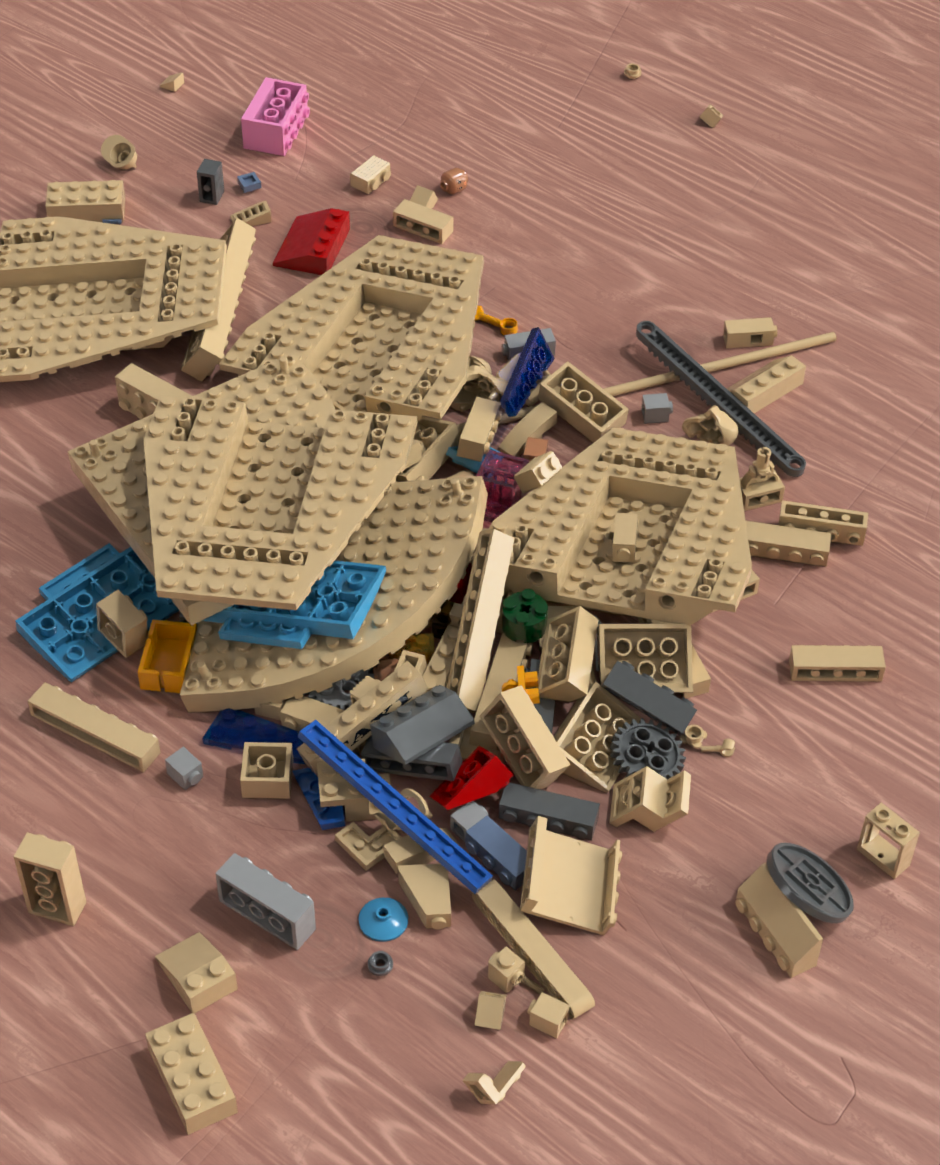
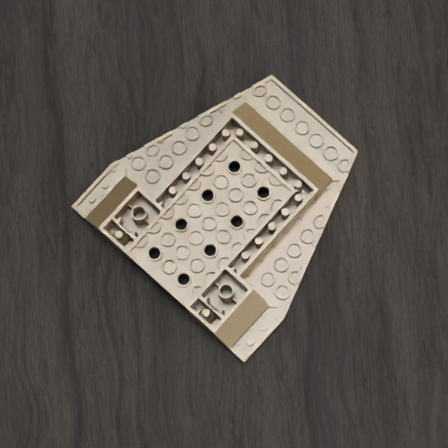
(69, 260)
(372, 304)
(569, 523)
(260, 550)

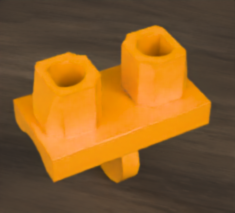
(527, 680)

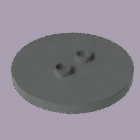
(810, 882)

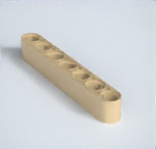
(533, 949)

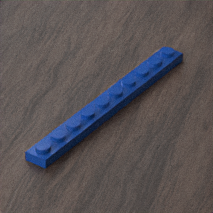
(395, 806)

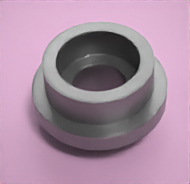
(380, 957)

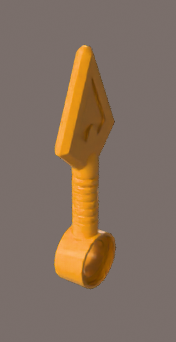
(480, 315)

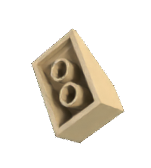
(198, 972)

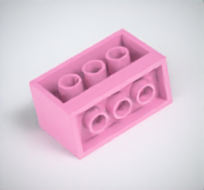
(275, 116)

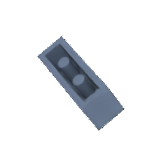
(497, 851)

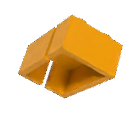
(166, 655)

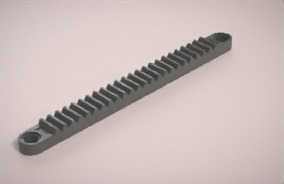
(716, 394)

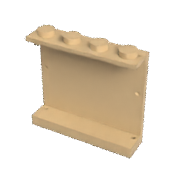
(570, 880)

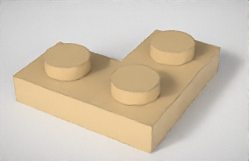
(363, 848)

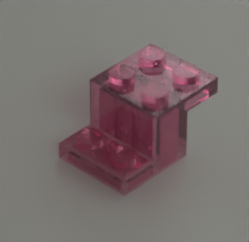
(498, 476)

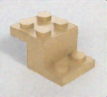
(337, 791)
(650, 799)

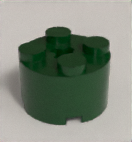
(524, 616)

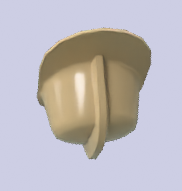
(119, 152)

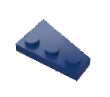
(326, 817)

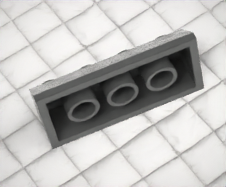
(420, 725)

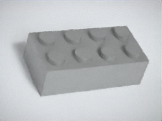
(266, 900)

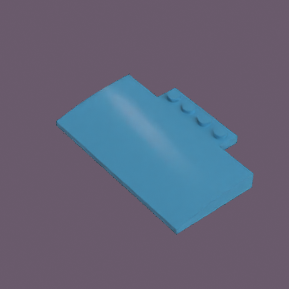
(332, 609)
(66, 623)

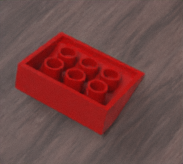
(314, 241)

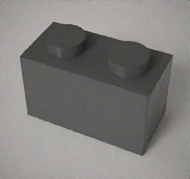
(210, 181)

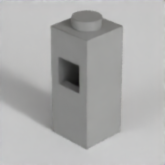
(515, 343)

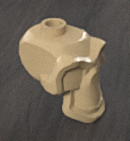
(712, 427)

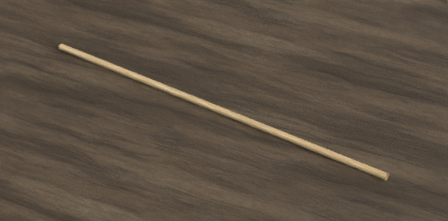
(709, 367)

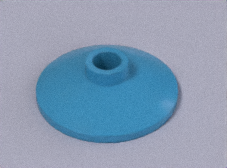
(383, 927)

